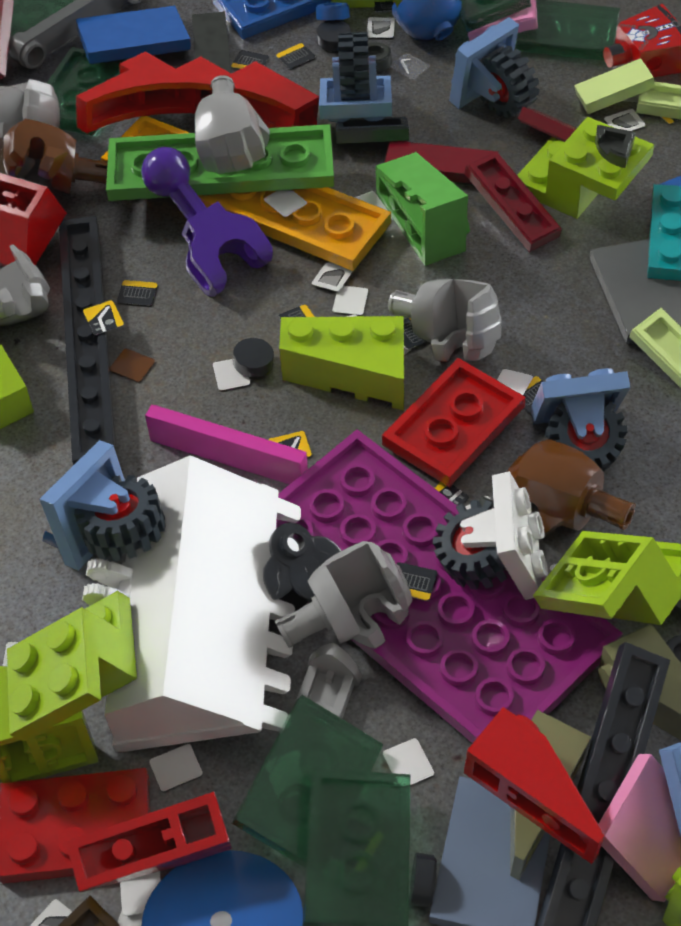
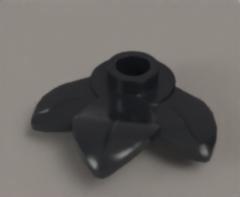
(292, 568)

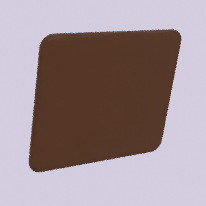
(132, 365)

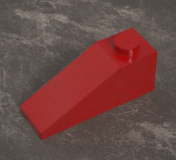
(525, 773)
(149, 843)

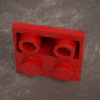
(27, 218)

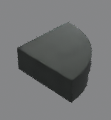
(614, 144)

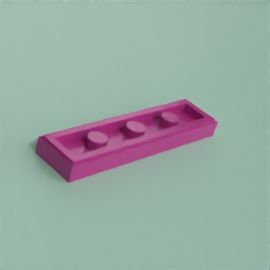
(225, 445)

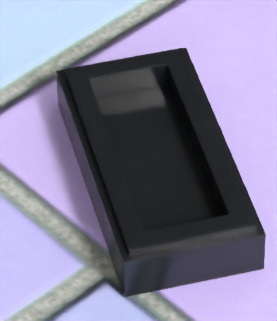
(372, 131)

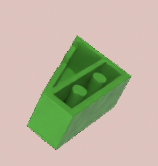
(424, 206)

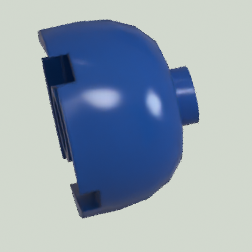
(427, 18)

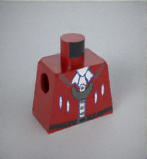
(648, 36)

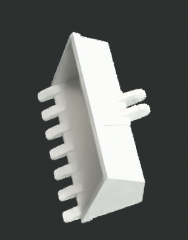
(199, 612)

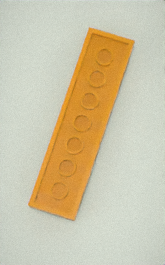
(328, 226)

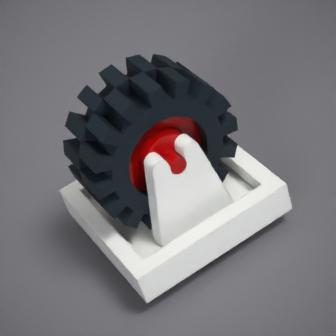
(494, 539)

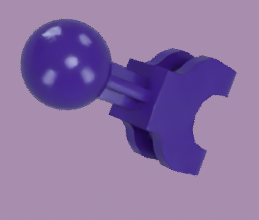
(208, 229)

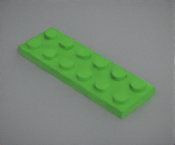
(293, 160)

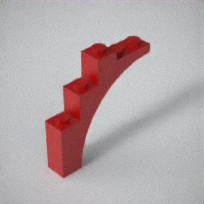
(155, 88)

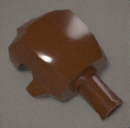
(56, 152)
(567, 488)

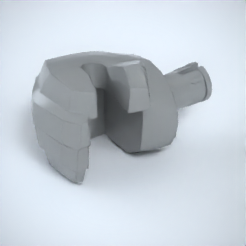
(35, 103)
(228, 130)
(21, 290)
(452, 316)
(347, 594)

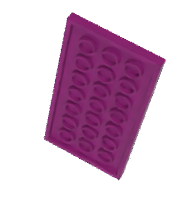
(463, 646)

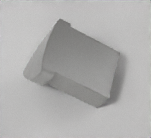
(330, 678)

